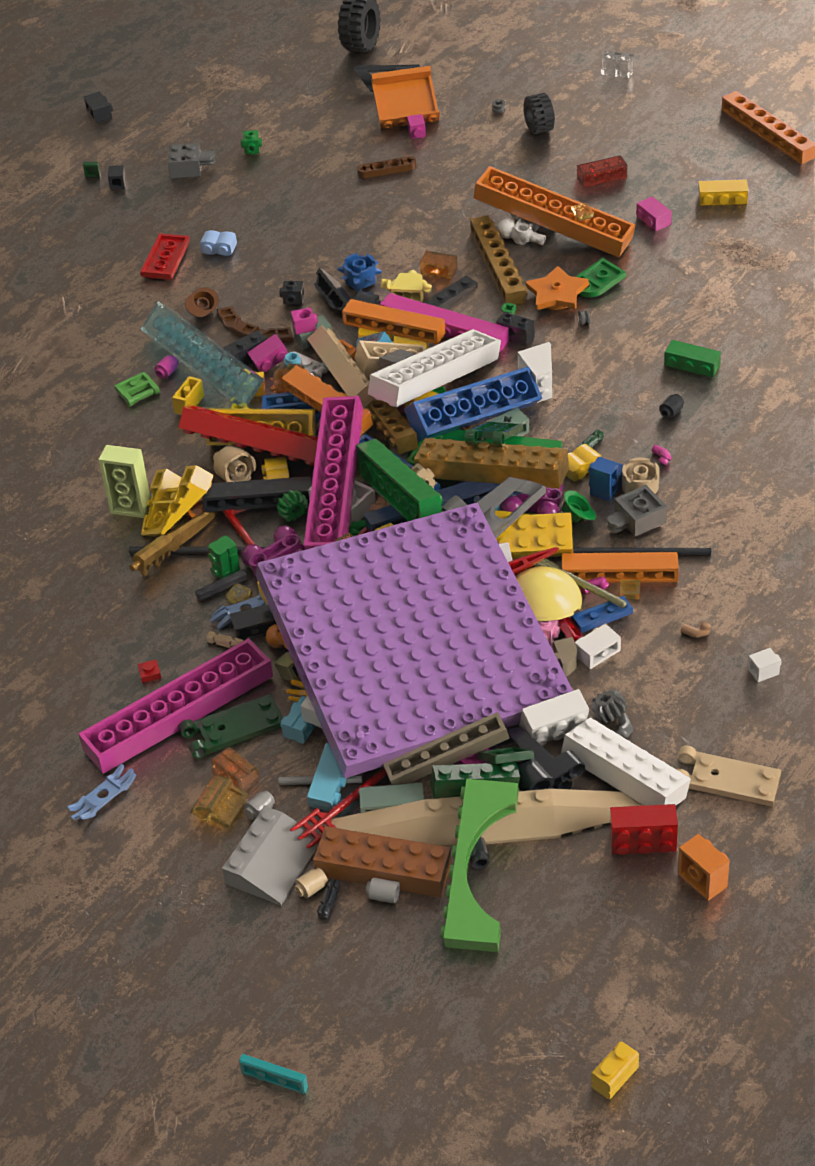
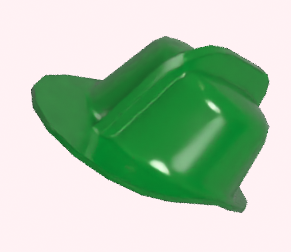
(577, 506)

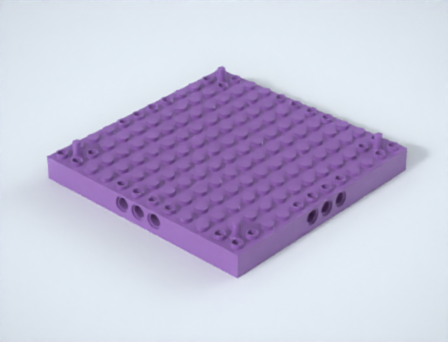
(409, 635)

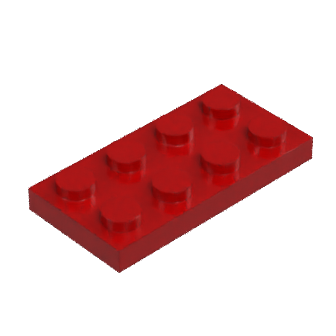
(165, 256)

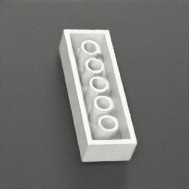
(626, 765)

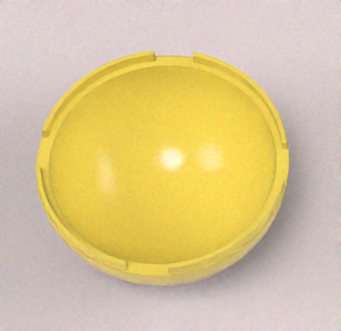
(550, 592)

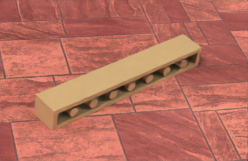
(341, 364)

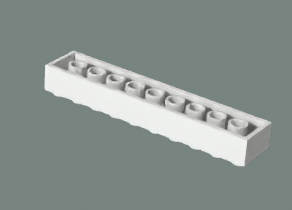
(433, 367)

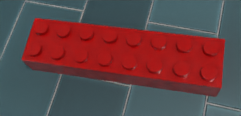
(249, 433)

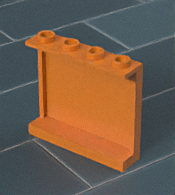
(403, 95)

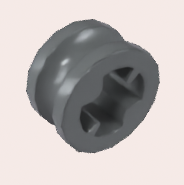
(498, 106)
(584, 317)

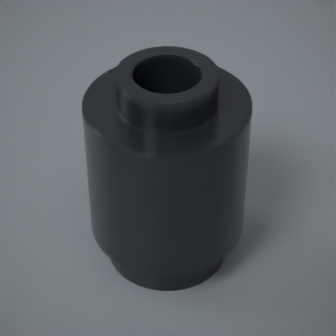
(671, 406)
(479, 856)

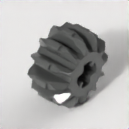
(608, 705)

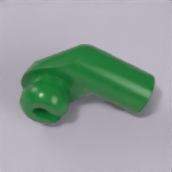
(356, 527)

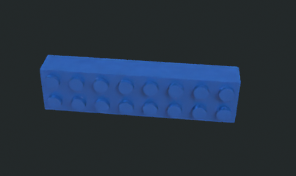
(472, 403)

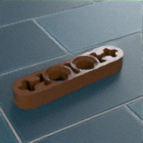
(387, 167)

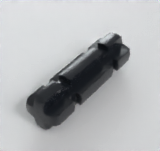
(328, 898)

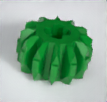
(292, 505)

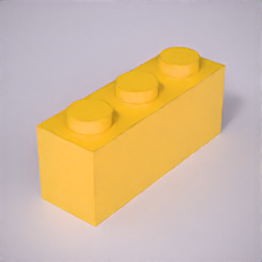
(723, 192)

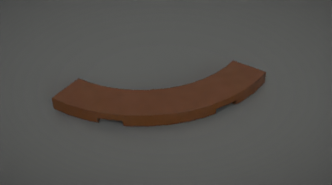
(235, 325)

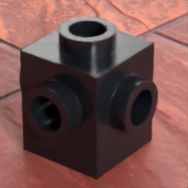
(292, 292)

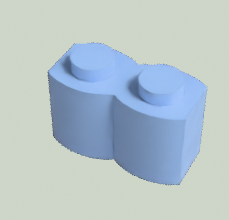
(219, 243)

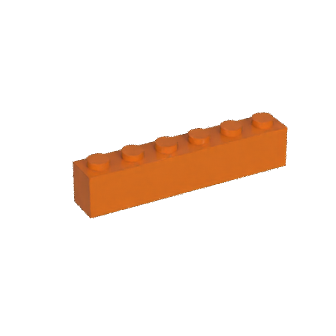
(394, 321)
(313, 390)
(623, 566)

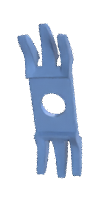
(225, 611)
(112, 785)

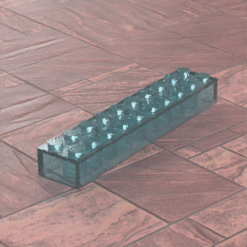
(202, 355)

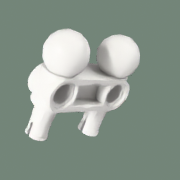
(521, 231)

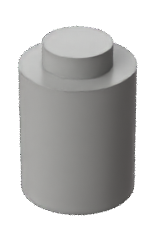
(383, 890)

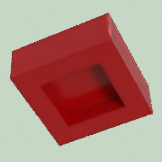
(149, 671)

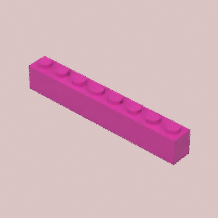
(454, 322)

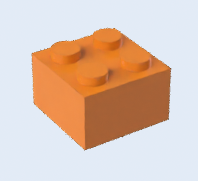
(703, 866)

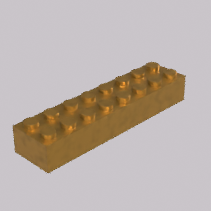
(491, 463)

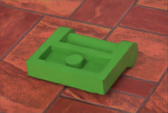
(135, 385)

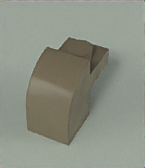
(566, 654)

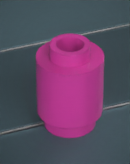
(166, 367)

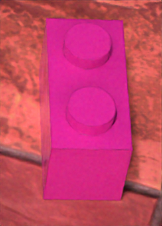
(654, 213)
(268, 353)

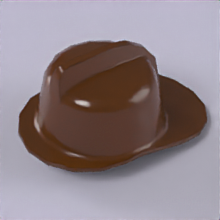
(202, 302)

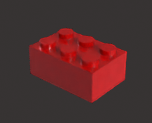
(643, 829)

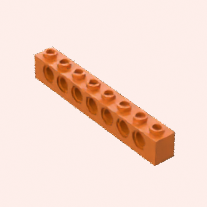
(768, 127)

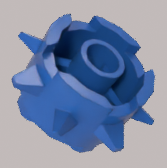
(359, 271)

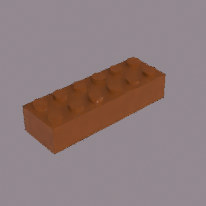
(364, 856)

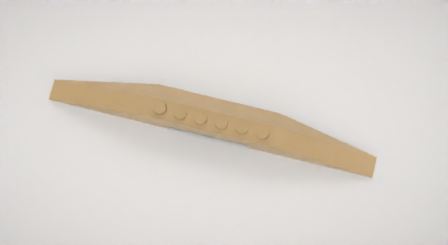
(538, 817)

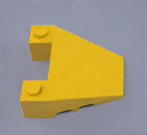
(173, 497)

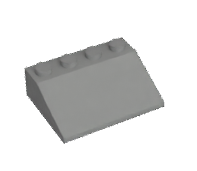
(269, 857)

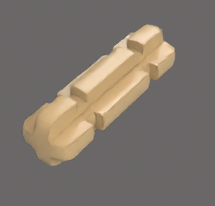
(222, 640)

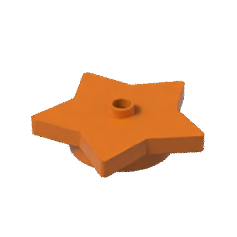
(557, 290)

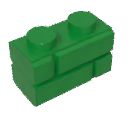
(223, 557)

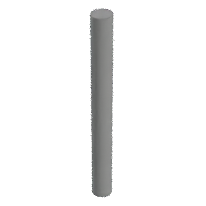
(305, 780)

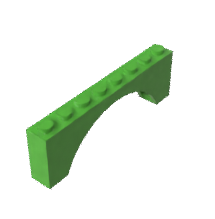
(466, 921)

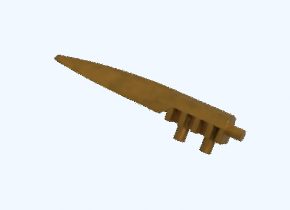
(163, 545)

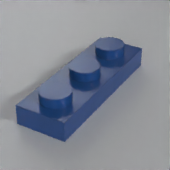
(601, 615)

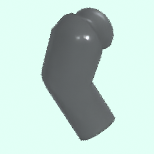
(626, 727)

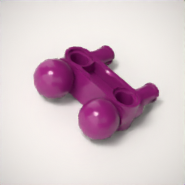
(548, 504)
(285, 543)

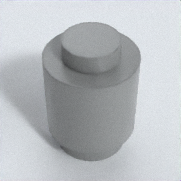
(256, 803)

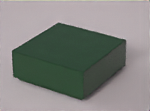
(91, 169)

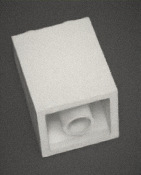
(540, 364)

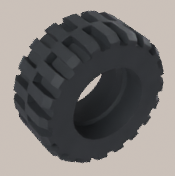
(359, 25)

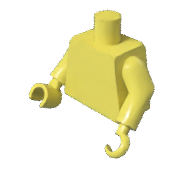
(407, 285)

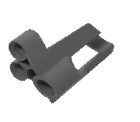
(497, 496)

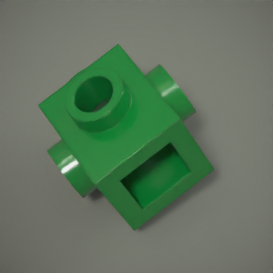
(251, 142)

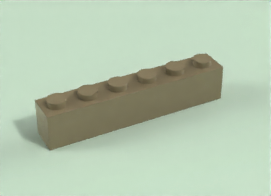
(447, 750)

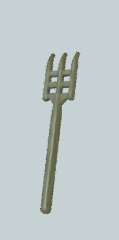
(586, 585)

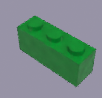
(692, 358)

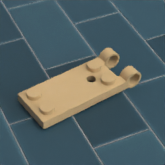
(734, 778)

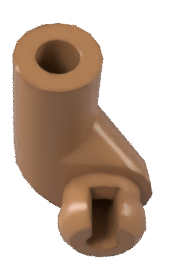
(703, 630)

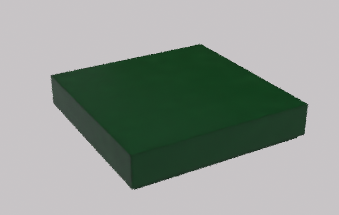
(505, 755)

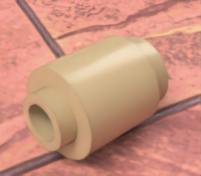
(310, 882)

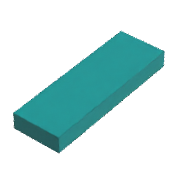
(273, 1074)

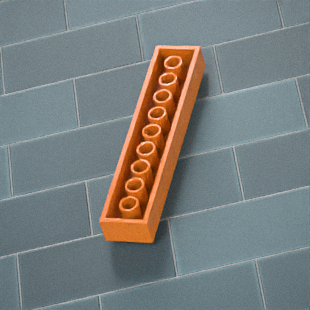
(552, 211)

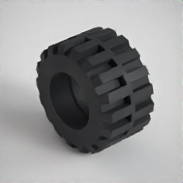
(539, 113)

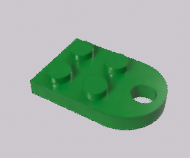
(601, 277)

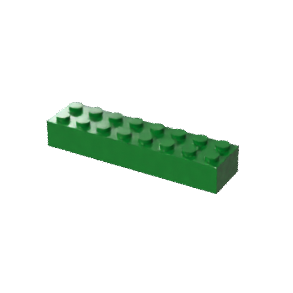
(396, 482)

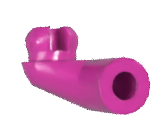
(664, 454)
(600, 581)

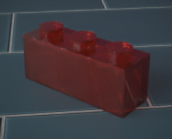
(602, 171)

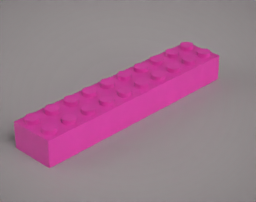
(334, 471)
(184, 698)

